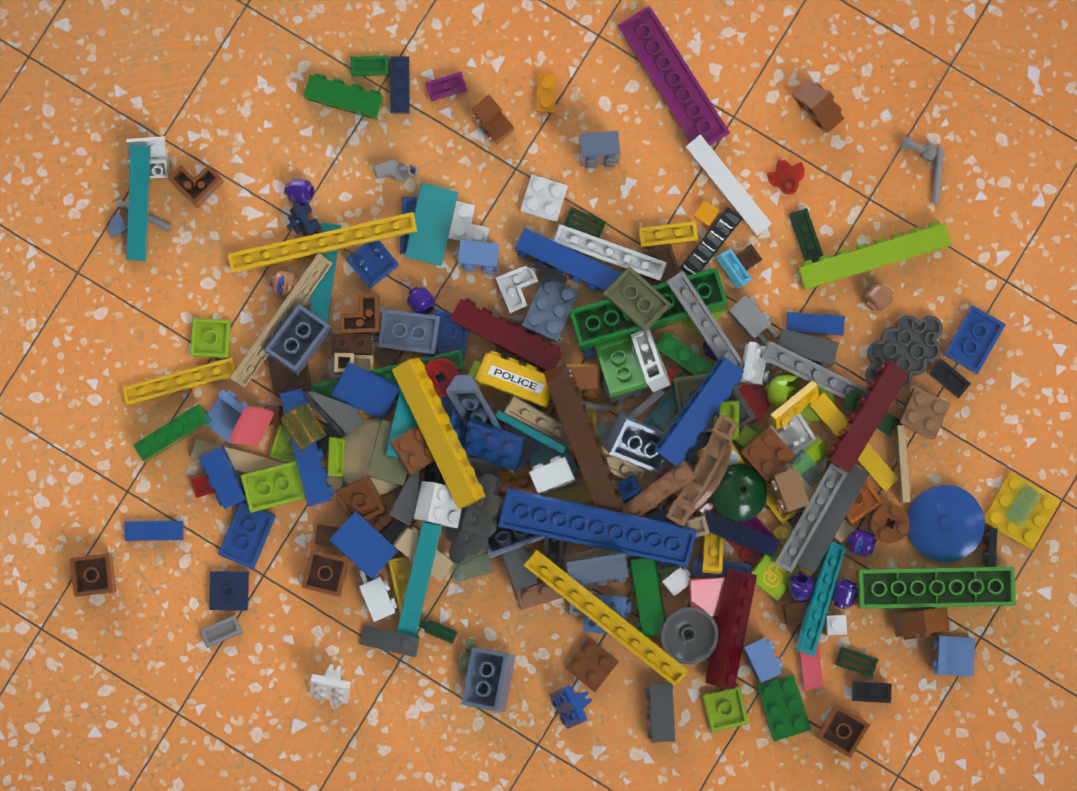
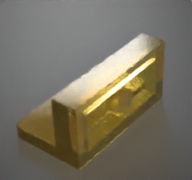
(303, 426)

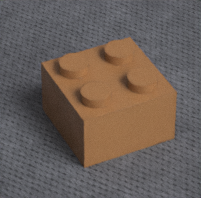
(924, 413)
(788, 491)

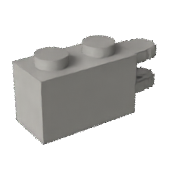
(752, 319)

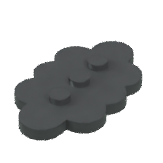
(907, 345)
(476, 523)

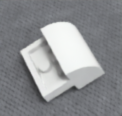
(159, 155)
(755, 368)

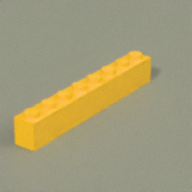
(438, 433)

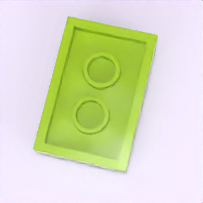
(273, 487)

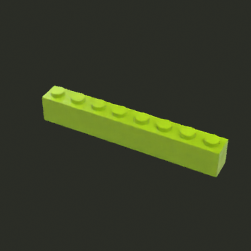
(873, 256)

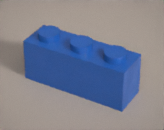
(223, 477)

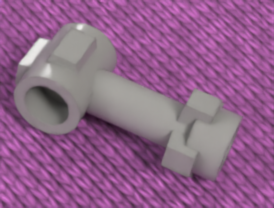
(928, 151)

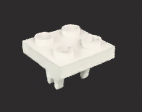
(796, 434)
(330, 686)

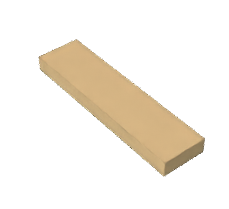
(902, 461)

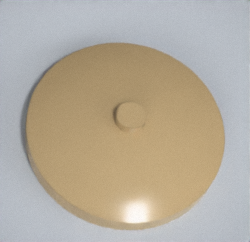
(358, 452)

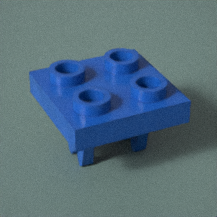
(372, 263)
(570, 706)

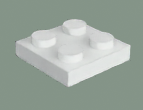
(544, 198)

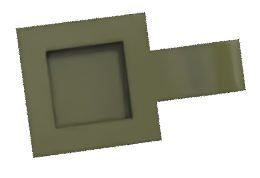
(465, 657)

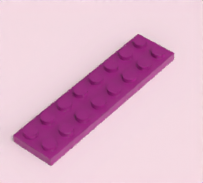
(672, 77)

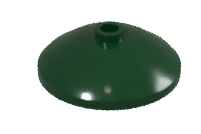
(737, 505)

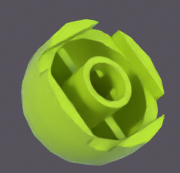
(781, 389)

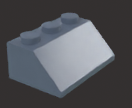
(470, 401)
(507, 540)
(599, 570)
(488, 679)

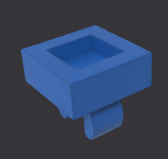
(629, 488)

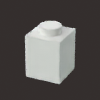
(676, 580)
(835, 625)

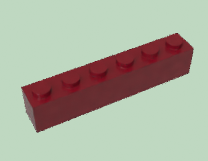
(505, 335)
(867, 416)
(732, 628)

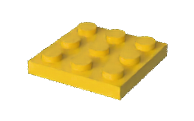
(1036, 522)

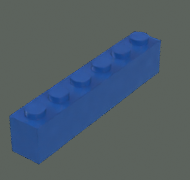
(566, 261)
(698, 411)
(310, 459)

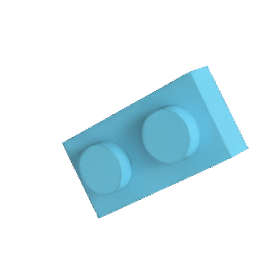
(734, 268)

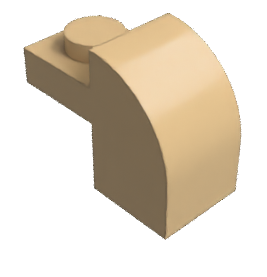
(342, 359)

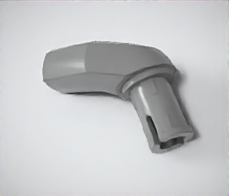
(395, 170)

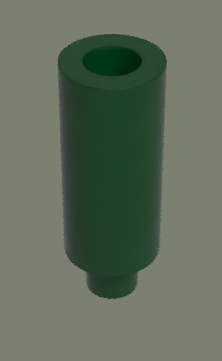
(439, 630)

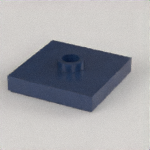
(229, 590)

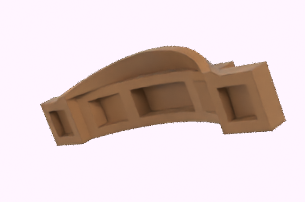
(708, 471)

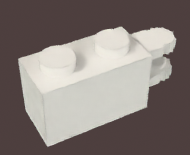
(377, 597)

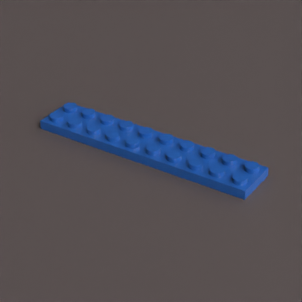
(597, 527)

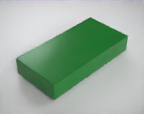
(370, 66)

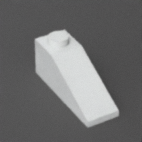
(650, 360)

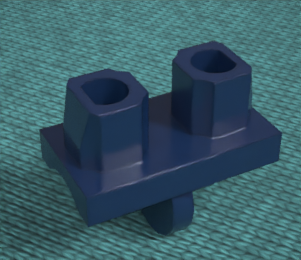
(299, 221)

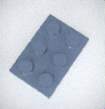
(550, 309)
(409, 332)

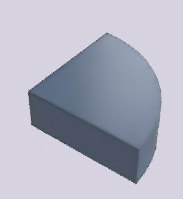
(117, 225)

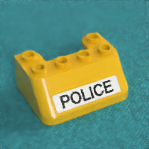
(514, 379)

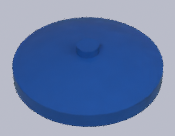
(945, 523)

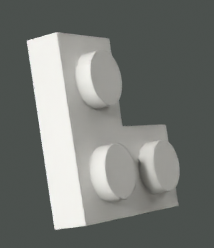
(462, 225)
(511, 285)

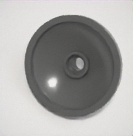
(695, 646)

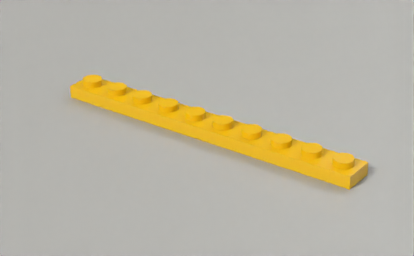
(322, 242)
(605, 618)

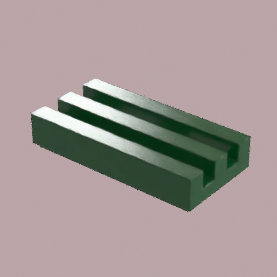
(587, 216)
(872, 667)

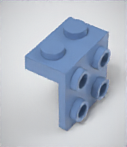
(225, 414)
(618, 604)
(953, 656)

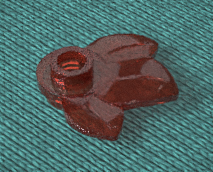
(786, 173)

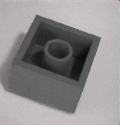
(519, 574)

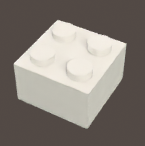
(552, 475)
(437, 505)

